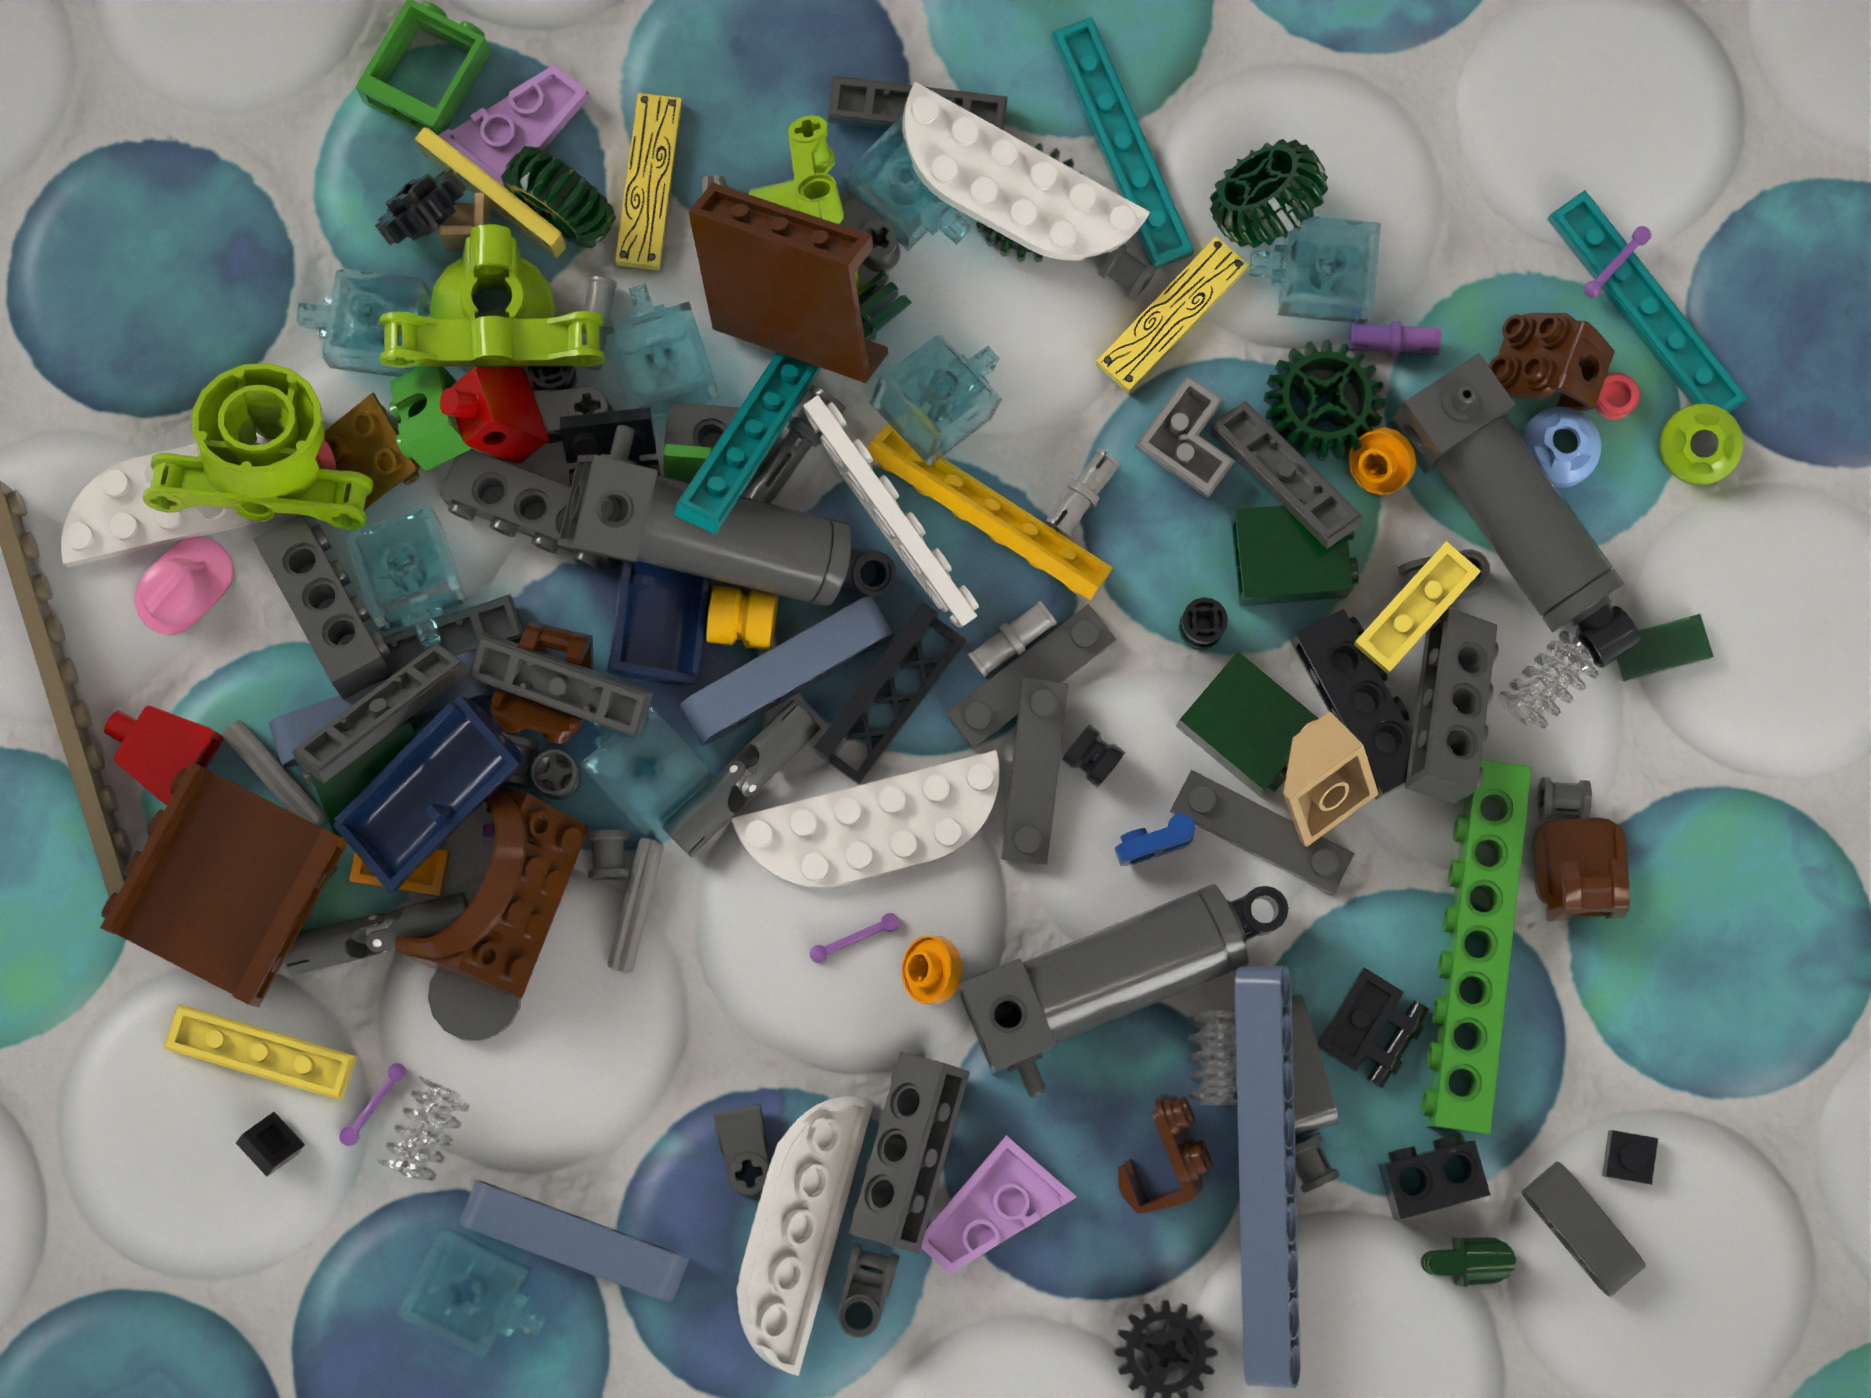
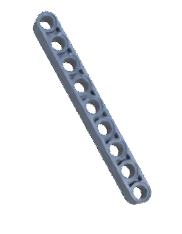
(1267, 1176)

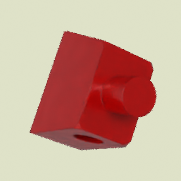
(496, 412)
(160, 746)

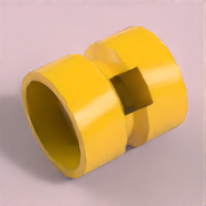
(742, 617)

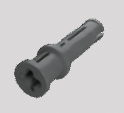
(798, 428)

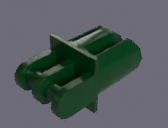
(874, 299)
(1472, 1261)

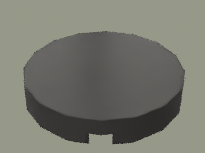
(470, 1008)

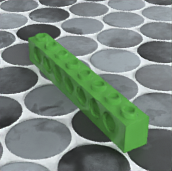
(1473, 1112)

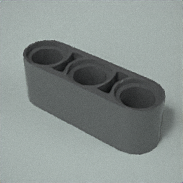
(1312, 1093)
(1583, 1229)

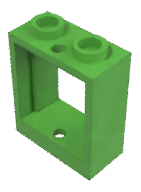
(403, 107)

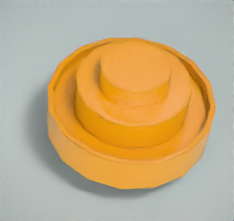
(1383, 461)
(931, 969)

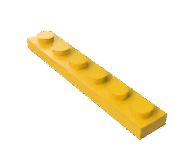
(993, 514)

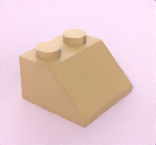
(1326, 777)

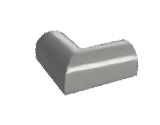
(1175, 439)

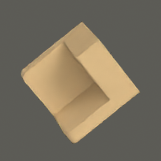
(466, 216)

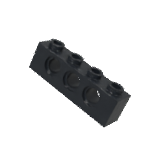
(1315, 648)

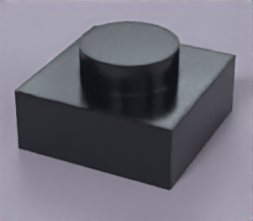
(270, 1144)
(1630, 1157)

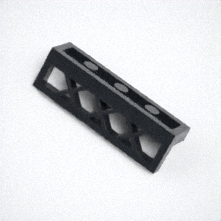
(877, 682)

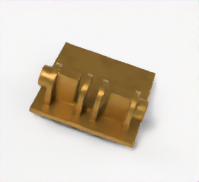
(367, 444)

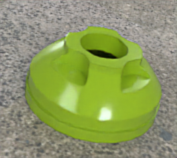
(1676, 447)

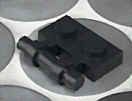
(596, 431)
(1359, 1021)

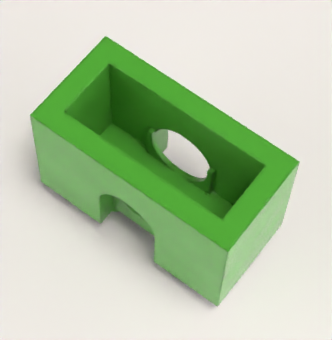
(423, 428)

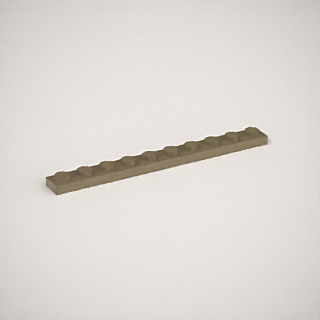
(58, 678)

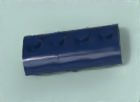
(658, 624)
(428, 791)

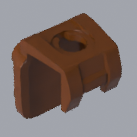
(1552, 355)
(517, 712)
(1581, 869)
(1187, 1158)

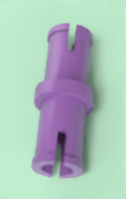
(1395, 338)

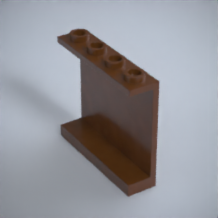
(784, 280)
(223, 883)

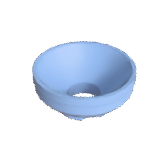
(1563, 468)

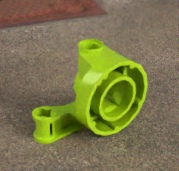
(812, 188)
(461, 338)
(265, 476)

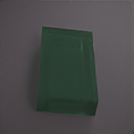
(1666, 648)

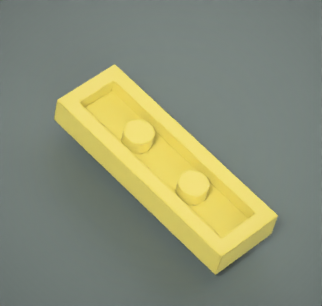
(1417, 607)

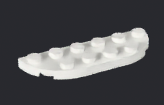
(1012, 183)
(879, 501)
(115, 521)
(874, 824)
(799, 1228)

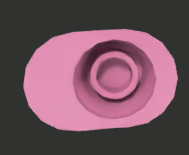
(183, 585)

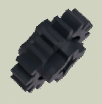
(420, 207)
(1172, 1330)

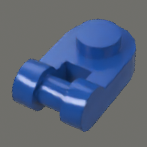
(1142, 846)

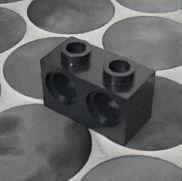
(1435, 1188)

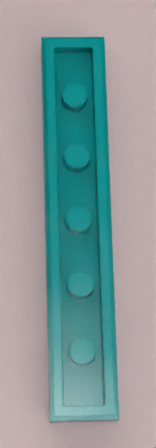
(1121, 140)
(1646, 306)
(746, 442)

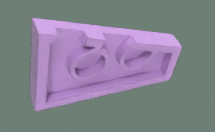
(527, 117)
(993, 1205)

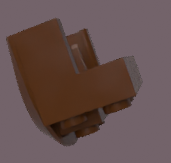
(513, 910)

